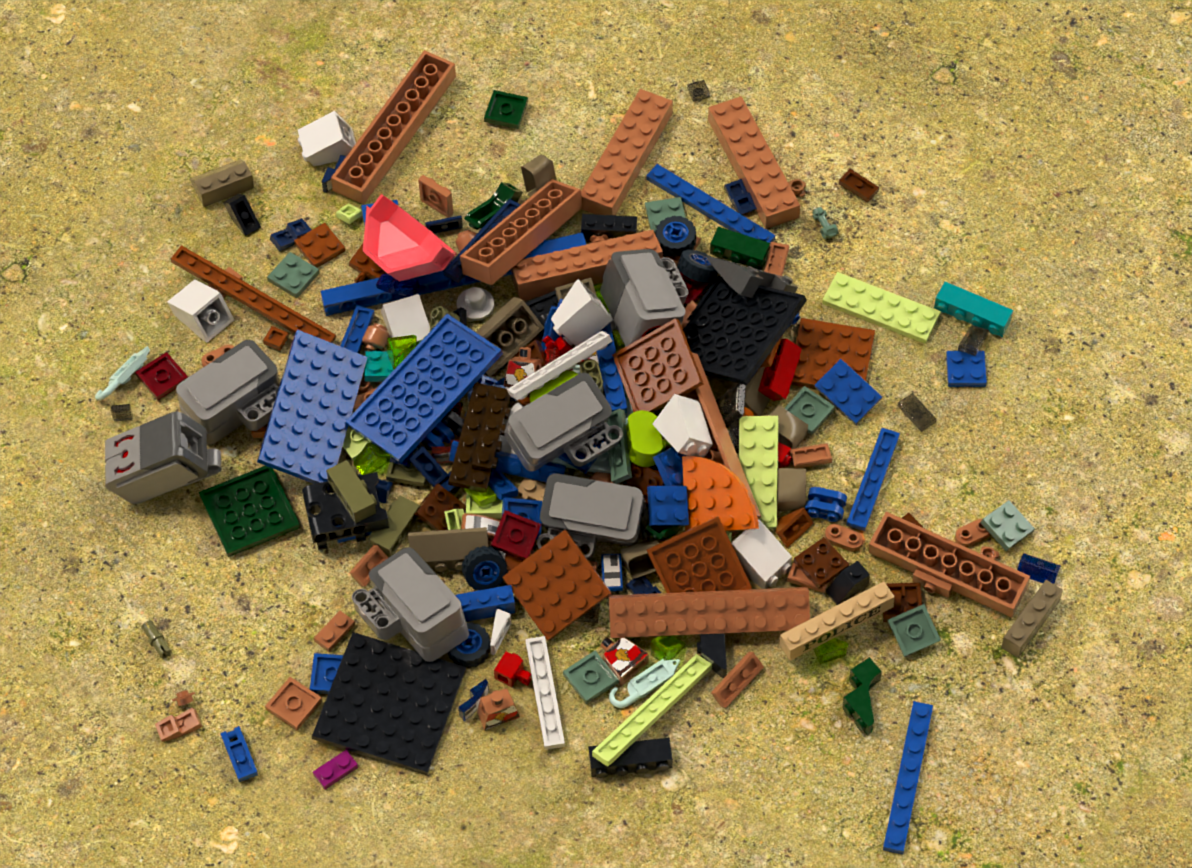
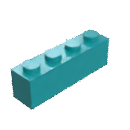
(973, 309)

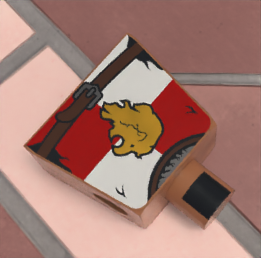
(521, 367)
(624, 658)
(497, 709)

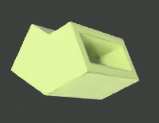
(454, 518)

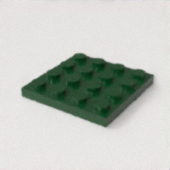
(249, 510)

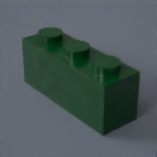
(739, 248)

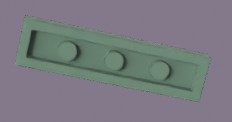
(619, 455)

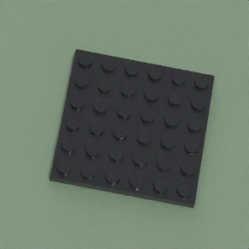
(738, 331)
(389, 703)

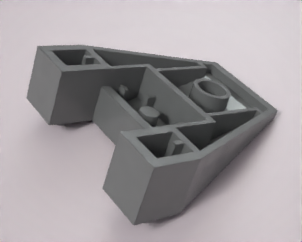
(747, 279)

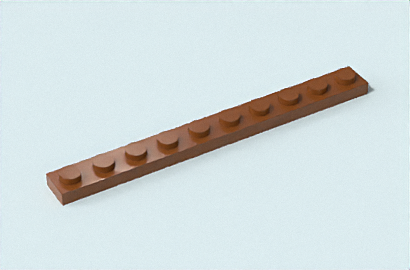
(248, 294)

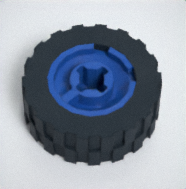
(669, 242)
(696, 266)
(487, 559)
(472, 655)

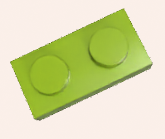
(482, 498)

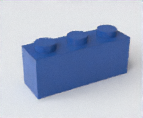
(485, 602)

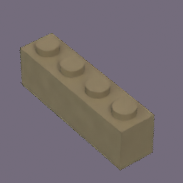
(1031, 618)

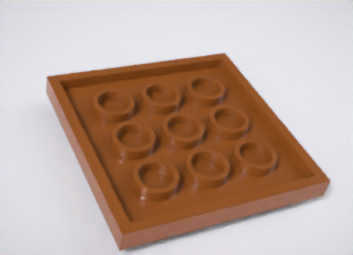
(825, 345)
(658, 368)
(699, 561)
(557, 585)

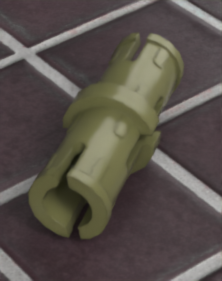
(156, 639)

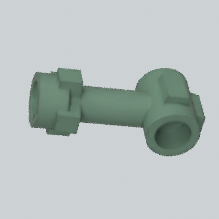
(828, 231)

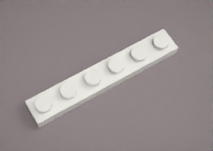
(559, 365)
(545, 693)

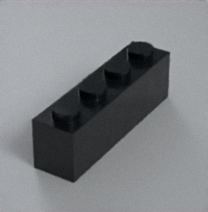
(639, 758)

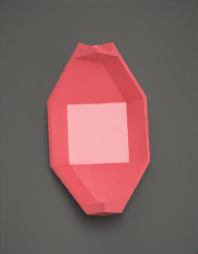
(402, 243)

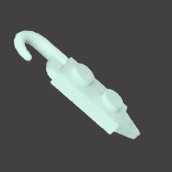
(124, 373)
(646, 682)

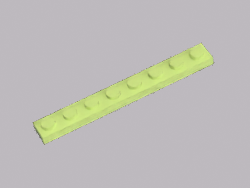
(651, 710)

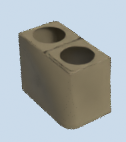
(537, 173)
(791, 428)
(791, 489)
(638, 550)

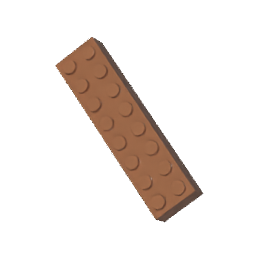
(626, 153)
(753, 162)
(521, 232)
(545, 272)
(965, 569)

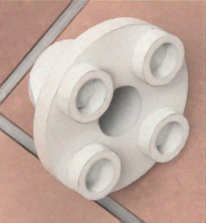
(477, 302)

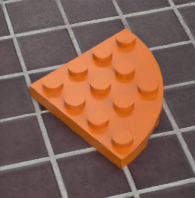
(716, 492)

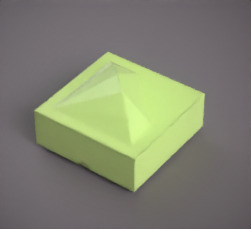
(349, 213)

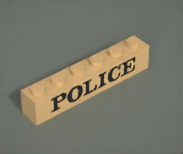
(836, 620)

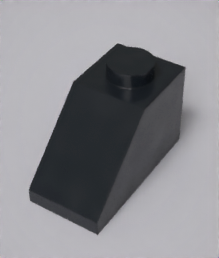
(242, 214)
(848, 583)
(713, 650)

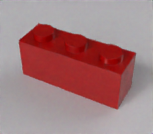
(778, 377)

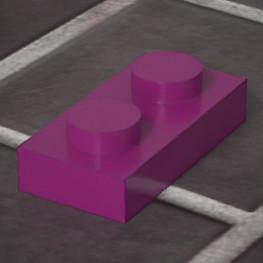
(335, 769)

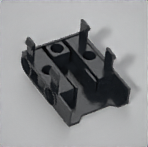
(333, 513)

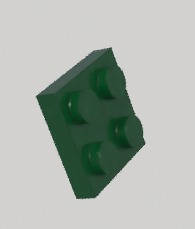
(506, 109)

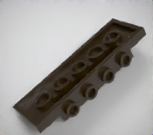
(480, 437)

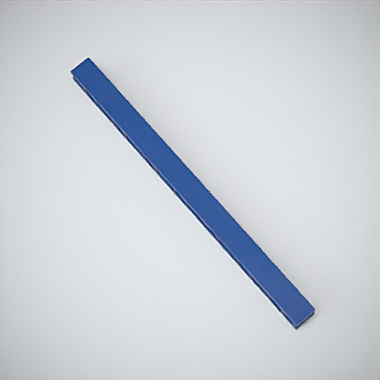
(367, 294)

